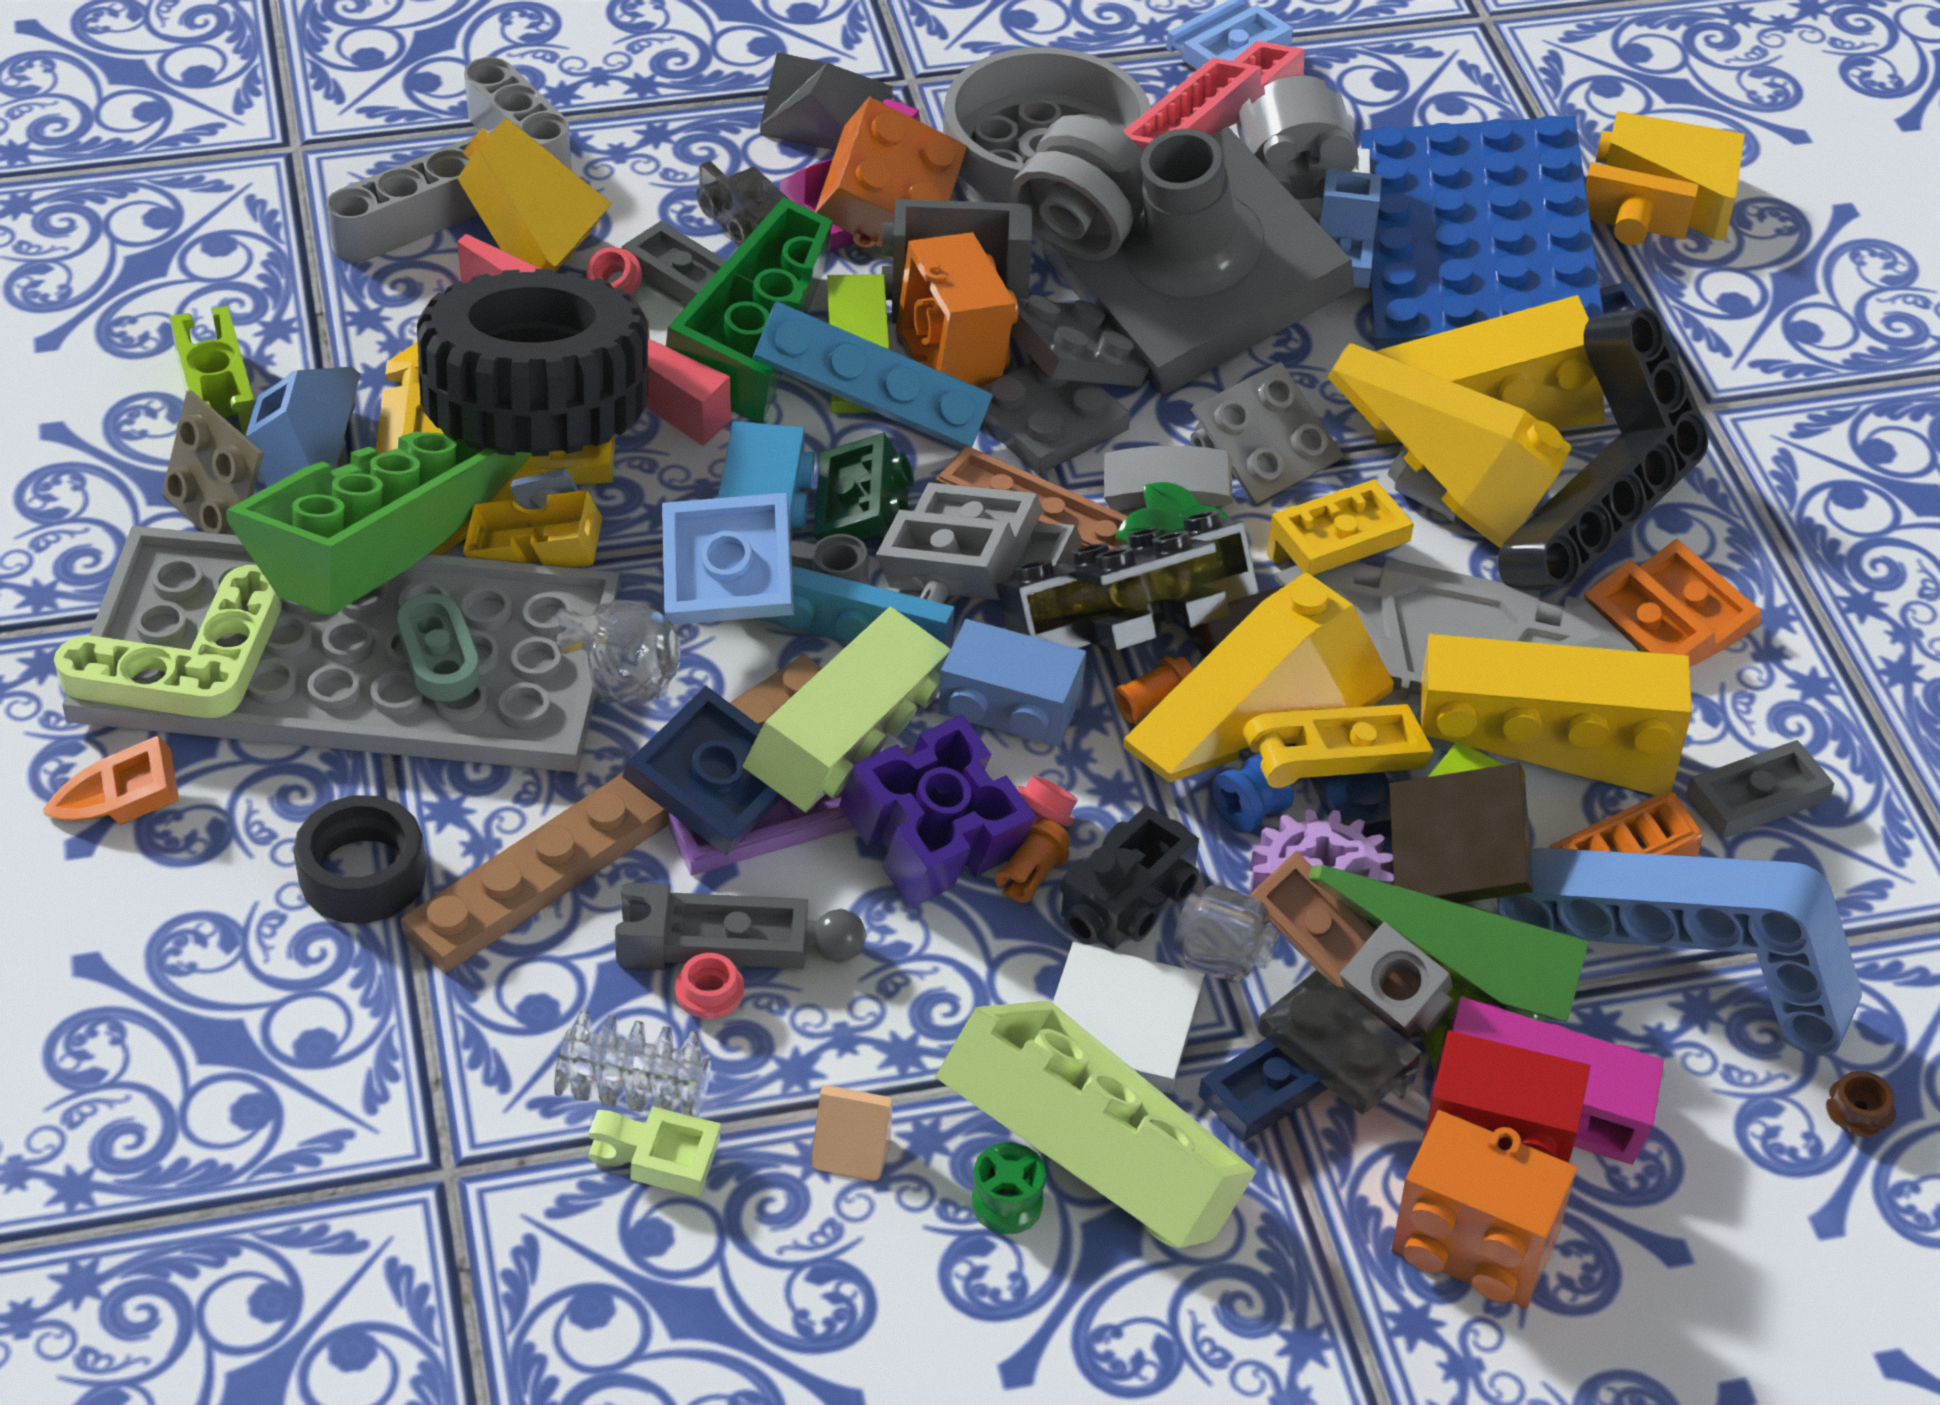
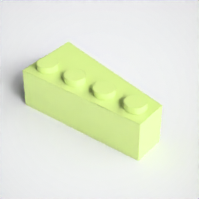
(1096, 1119)

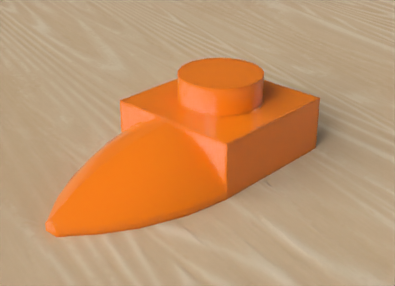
(119, 786)

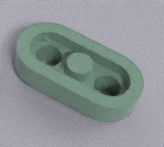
(438, 647)

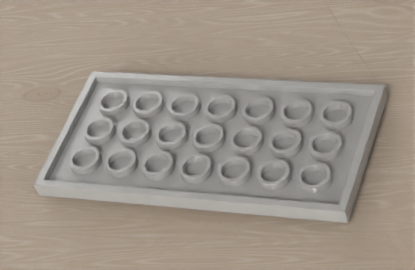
(346, 674)

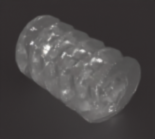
(632, 1067)

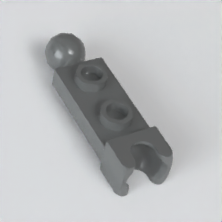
(746, 929)

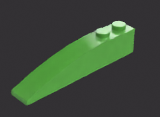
(352, 528)

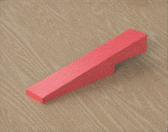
(1217, 92)
(679, 387)

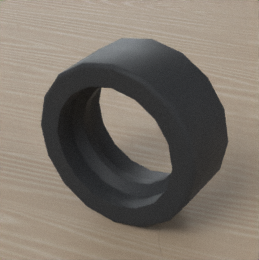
(365, 897)

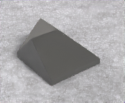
(814, 100)

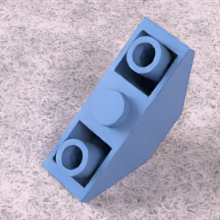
(303, 420)

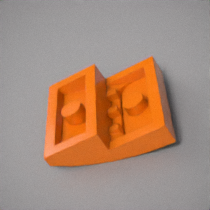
(1674, 605)

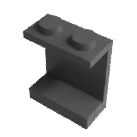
(999, 227)

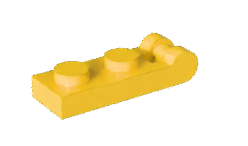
(1337, 742)

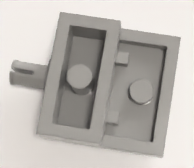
(958, 541)

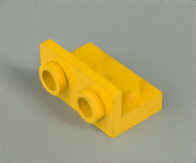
(1338, 528)

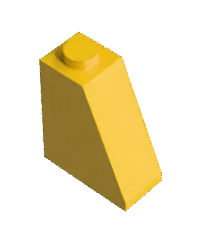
(1684, 154)
(529, 197)

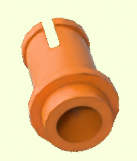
(1148, 690)
(1043, 849)

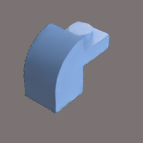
(1351, 215)

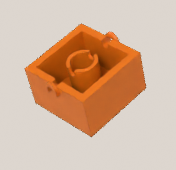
(882, 160)
(956, 309)
(1482, 1209)

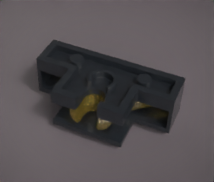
(1120, 591)

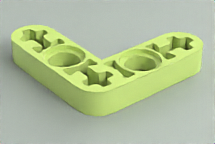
(197, 681)

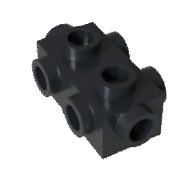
(1129, 878)

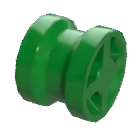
(1012, 1170)

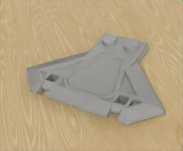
(1413, 600)

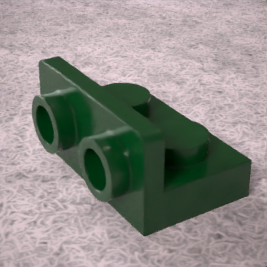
(861, 488)

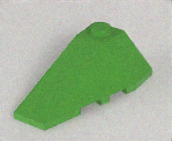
(1489, 954)

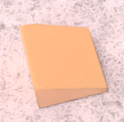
(852, 1133)

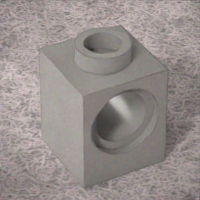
(1385, 954)

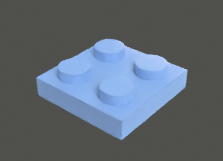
(727, 559)

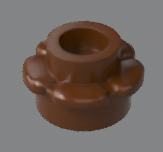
(1865, 1092)

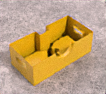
(560, 535)

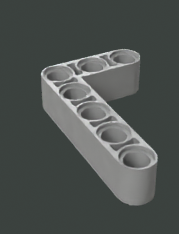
(425, 192)

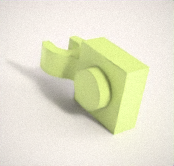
(664, 1152)

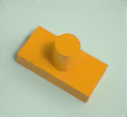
(1639, 203)

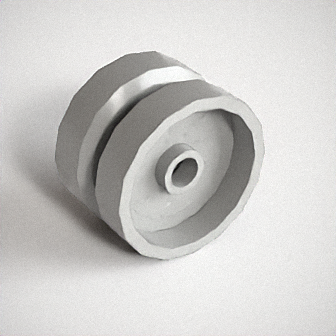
(1082, 187)

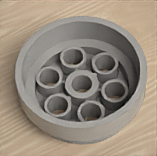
(1013, 98)

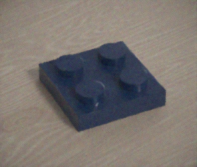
(699, 774)

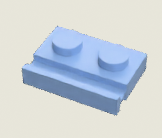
(1226, 32)

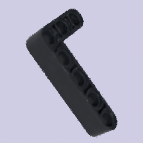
(1656, 449)

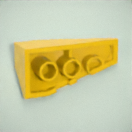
(1478, 448)
(1288, 655)

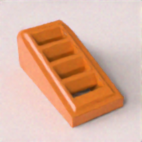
(1658, 821)

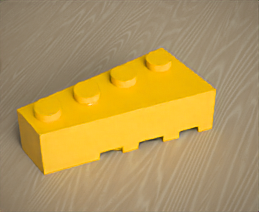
(1518, 358)
(1561, 706)

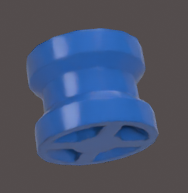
(1246, 796)

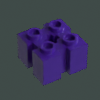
(936, 810)

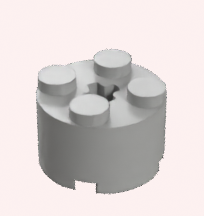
(1299, 133)

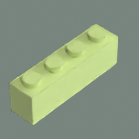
(848, 710)

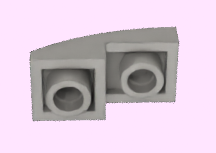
(1198, 469)

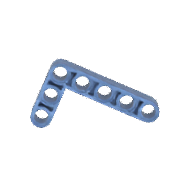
(1709, 904)

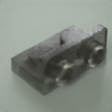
(736, 201)

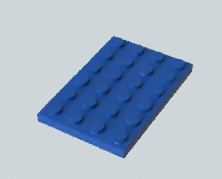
(1477, 224)

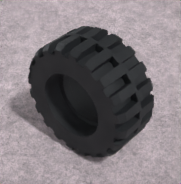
(533, 361)

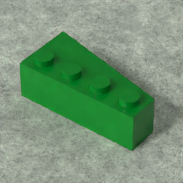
(727, 316)

